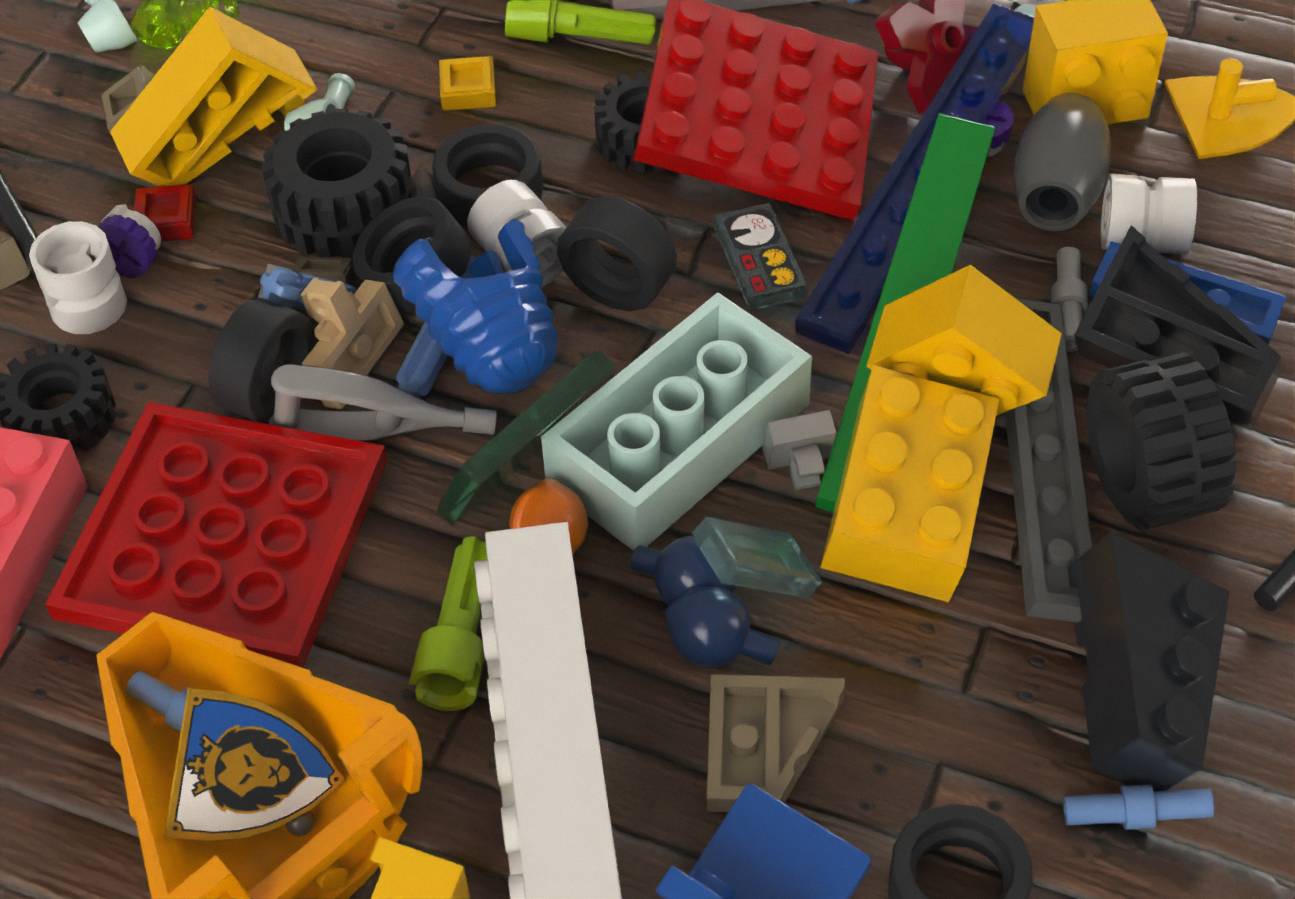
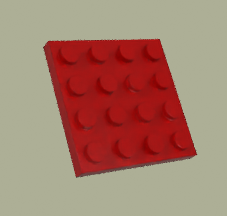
(759, 107)
(221, 530)

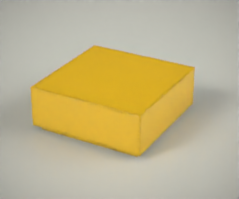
(467, 83)

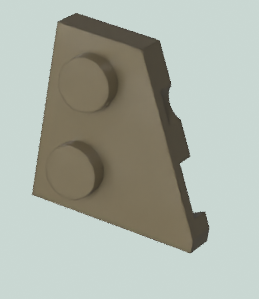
(765, 732)

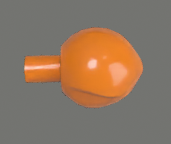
(550, 504)

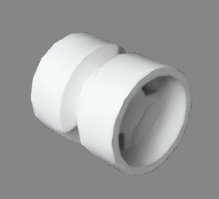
(516, 201)
(1160, 212)
(78, 277)

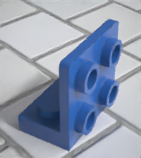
(769, 854)

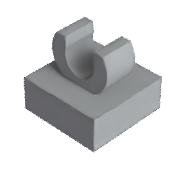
(801, 445)

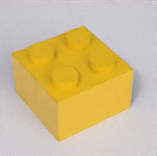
(1096, 51)
(969, 338)

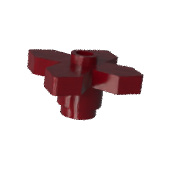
(925, 42)

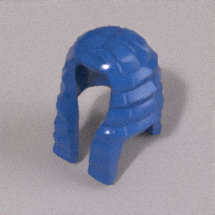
(490, 322)

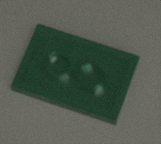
(521, 438)

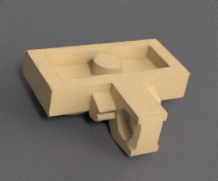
(351, 326)

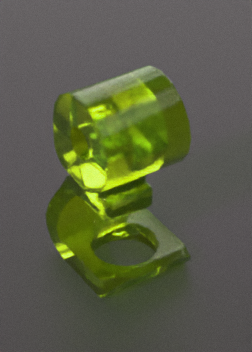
(166, 21)

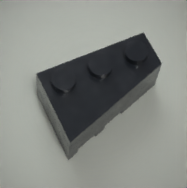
(1155, 310)
(1150, 661)

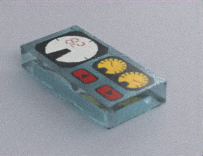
(760, 257)

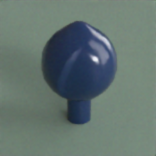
(676, 568)
(713, 627)

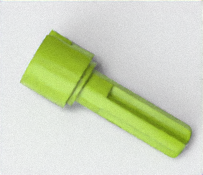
(543, 18)
(451, 654)

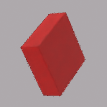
(170, 209)

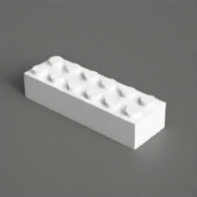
(544, 718)

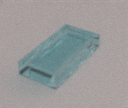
(756, 557)

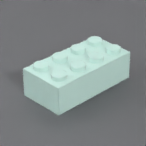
(677, 420)

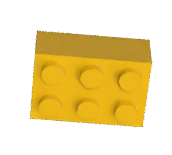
(911, 484)

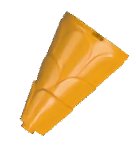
(362, 735)

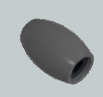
(1062, 162)

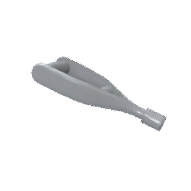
(393, 414)

